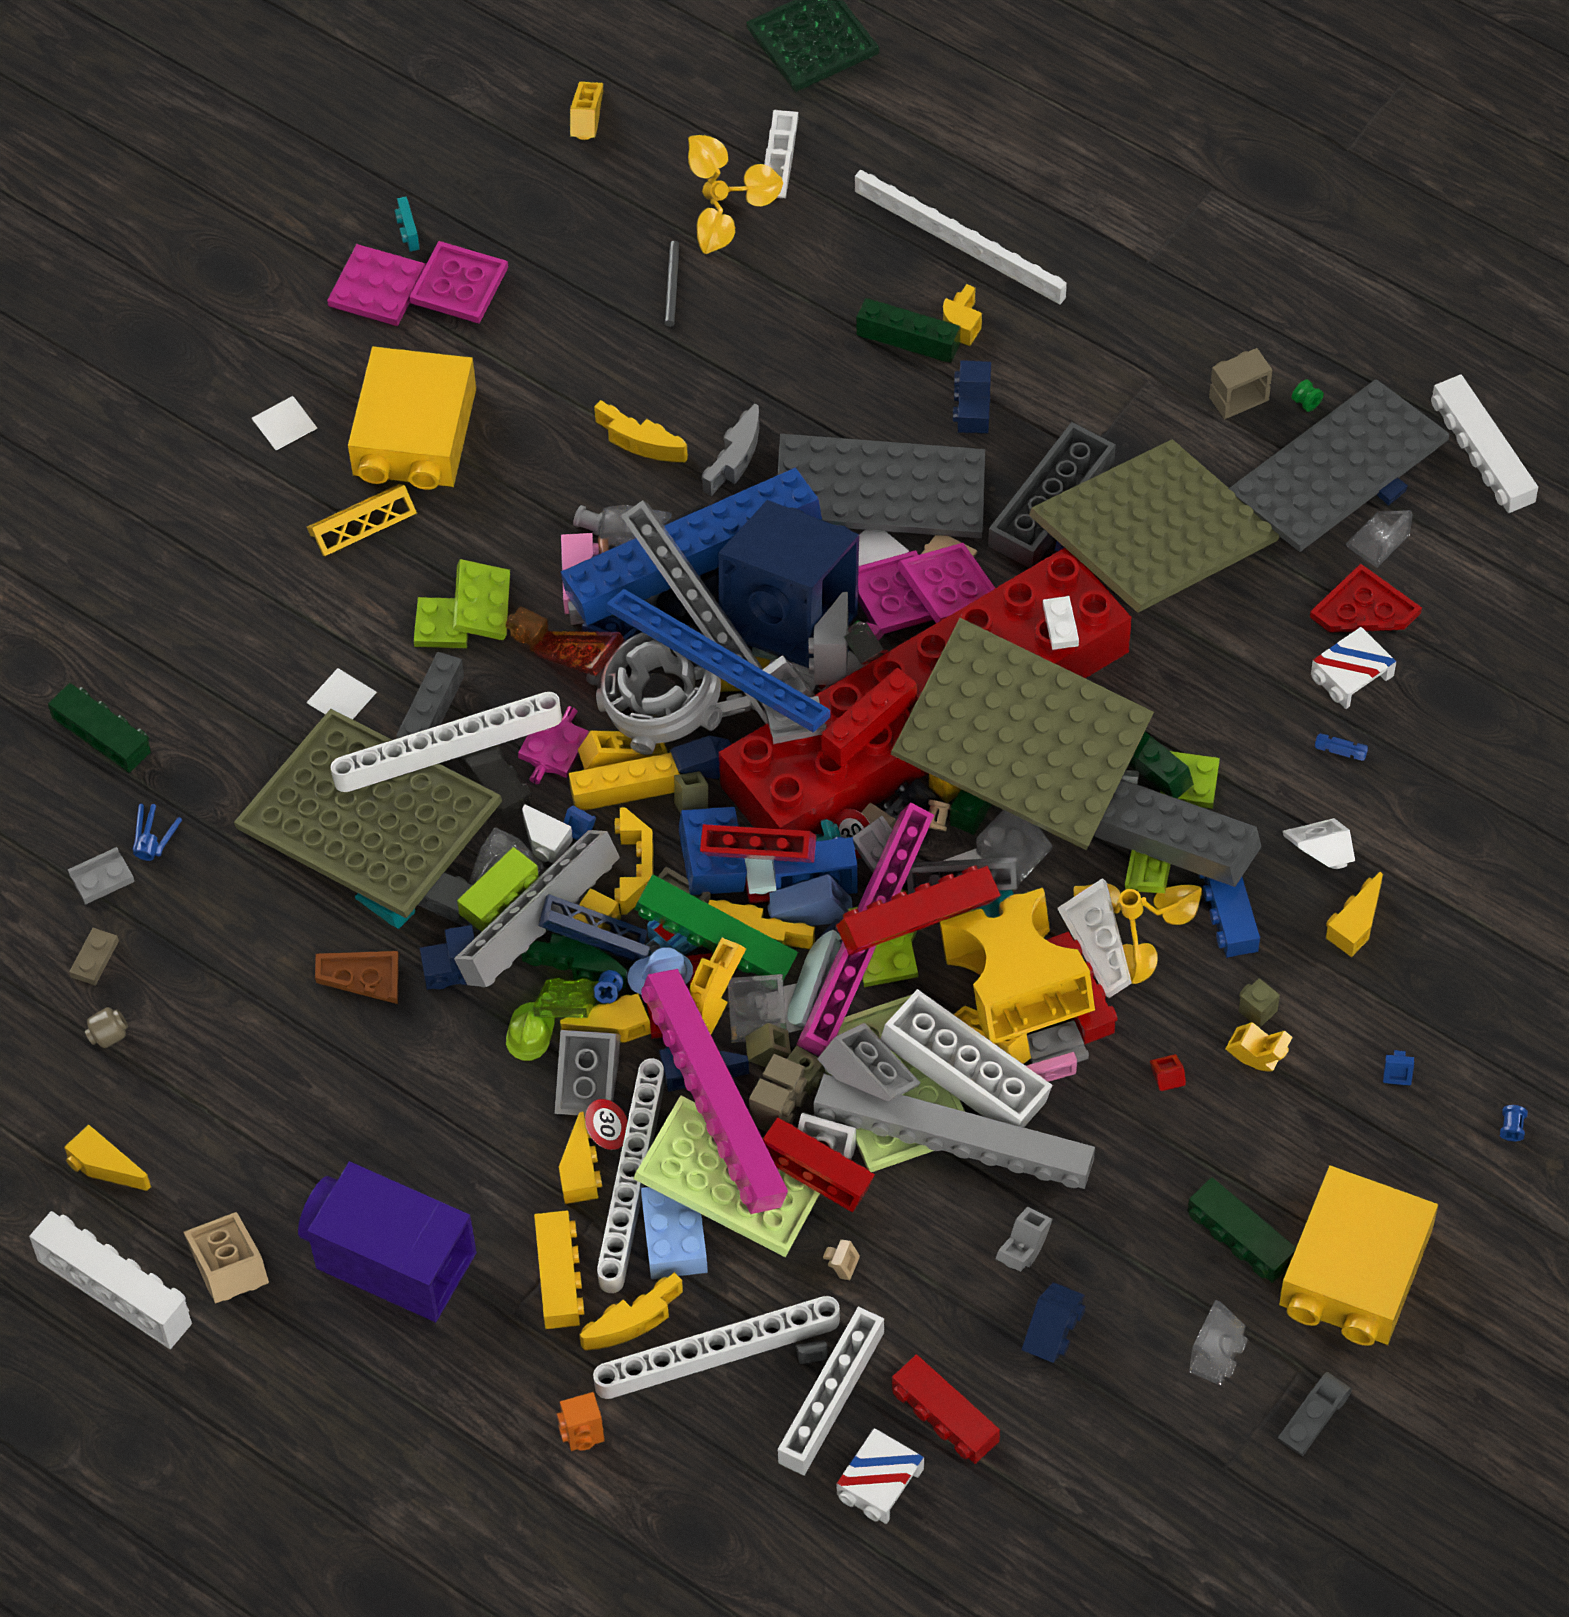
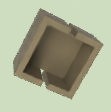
(1240, 383)
(779, 1097)

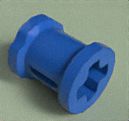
(611, 993)
(1513, 1123)

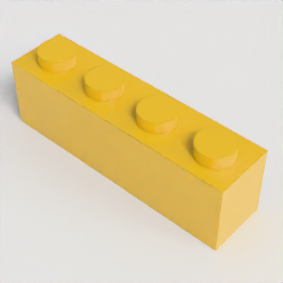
(623, 782)
(557, 1270)

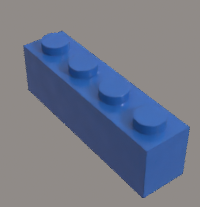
(1233, 917)

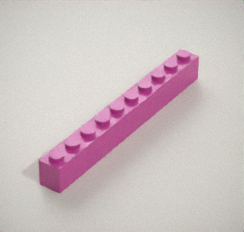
(848, 970)
(714, 1091)

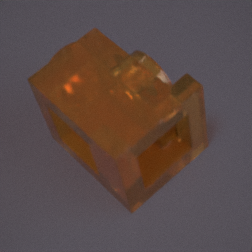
(527, 626)

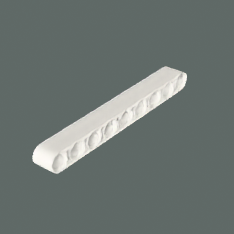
(446, 742)
(626, 1186)
(706, 1357)

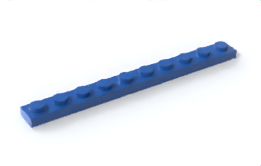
(718, 660)

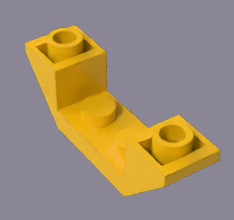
(636, 832)

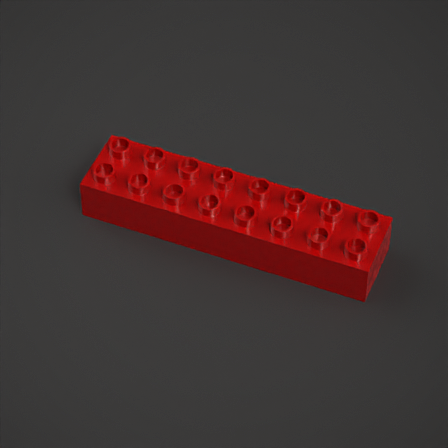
(799, 785)

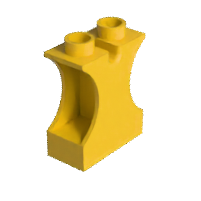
(1022, 976)

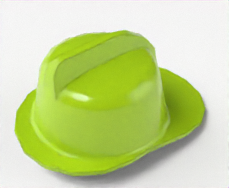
(528, 1035)

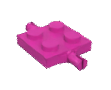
(554, 748)

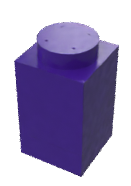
(388, 1239)

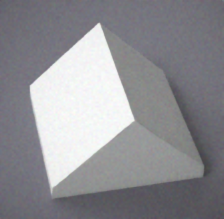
(832, 1134)

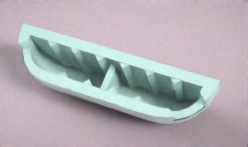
(813, 977)

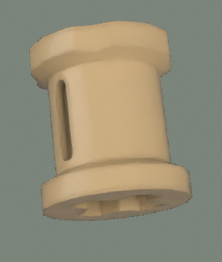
(942, 816)

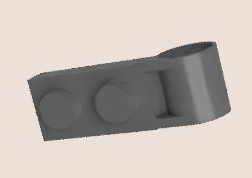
(1314, 1413)

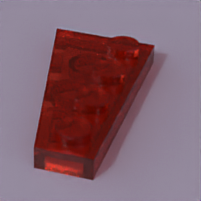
(579, 650)

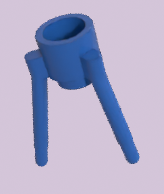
(146, 844)

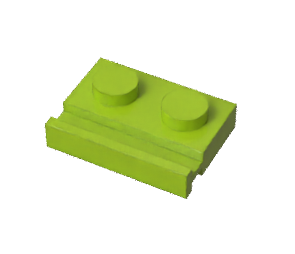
(1146, 873)

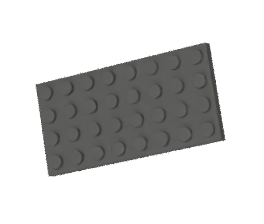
(1339, 464)
(891, 484)

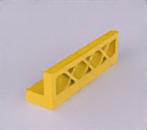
(354, 512)

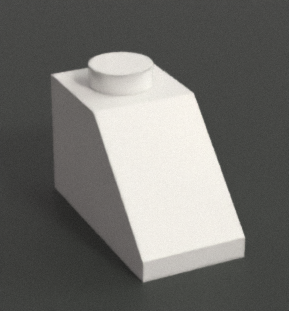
(546, 835)

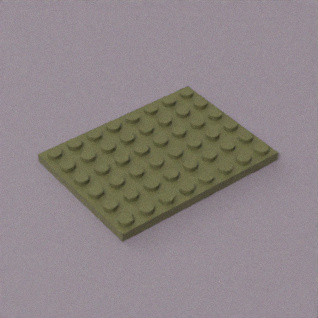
(1154, 525)
(1022, 733)
(378, 839)

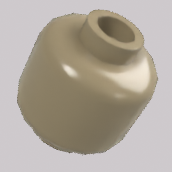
(106, 1027)

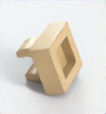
(842, 1259)

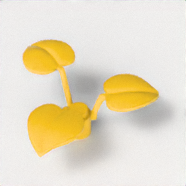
(761, 188)
(1178, 907)

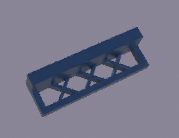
(590, 933)

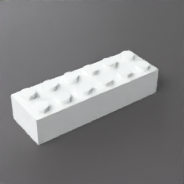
(964, 1062)
(111, 1279)

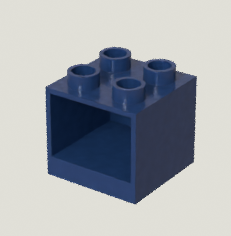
(784, 577)

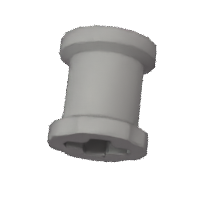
(588, 520)

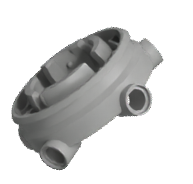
(675, 712)

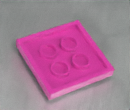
(458, 282)
(376, 285)
(945, 579)
(888, 596)

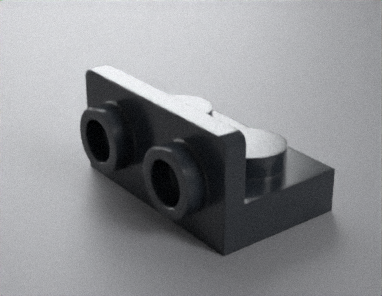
(907, 792)

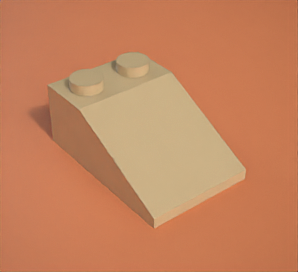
(226, 1257)

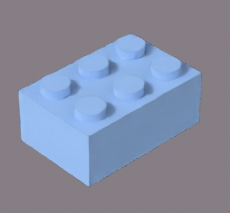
(672, 1236)

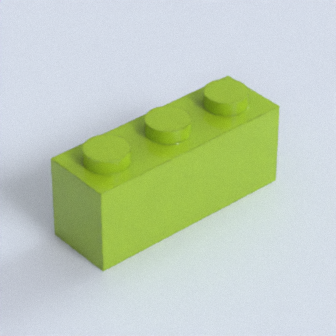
(497, 889)

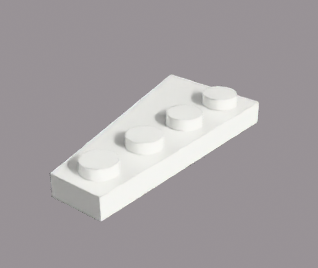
(1094, 925)

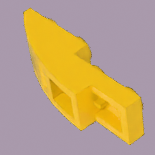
(644, 440)
(789, 934)
(712, 980)
(625, 1323)

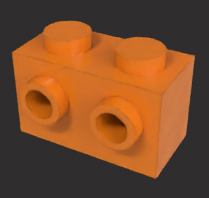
(580, 1422)

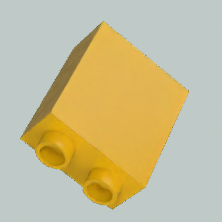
(412, 417)
(1357, 1257)

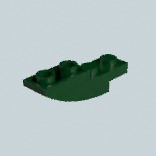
(571, 954)

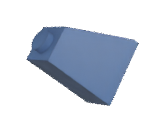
(810, 902)

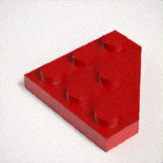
(1365, 602)

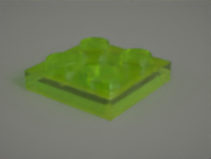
(565, 998)

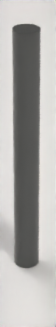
(672, 283)

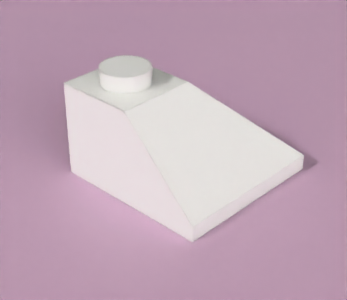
(1325, 841)

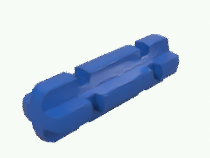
(1341, 747)

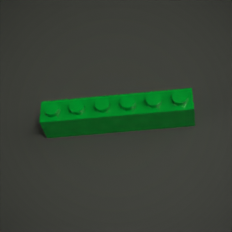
(706, 926)

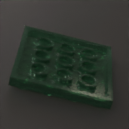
(812, 40)

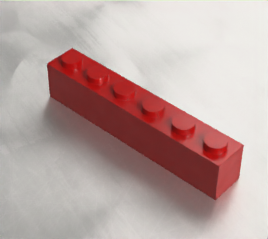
(917, 910)

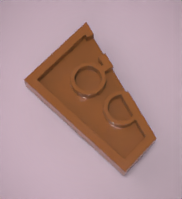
(361, 973)

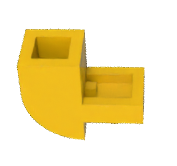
(961, 313)
(1257, 1048)

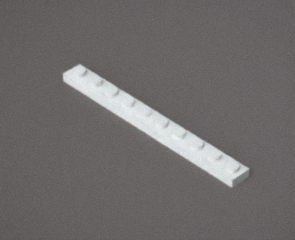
(960, 237)

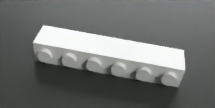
(1484, 444)
(831, 1391)

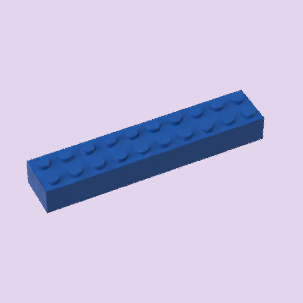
(698, 537)

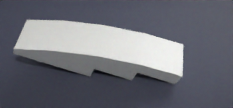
(781, 145)

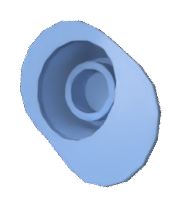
(659, 961)

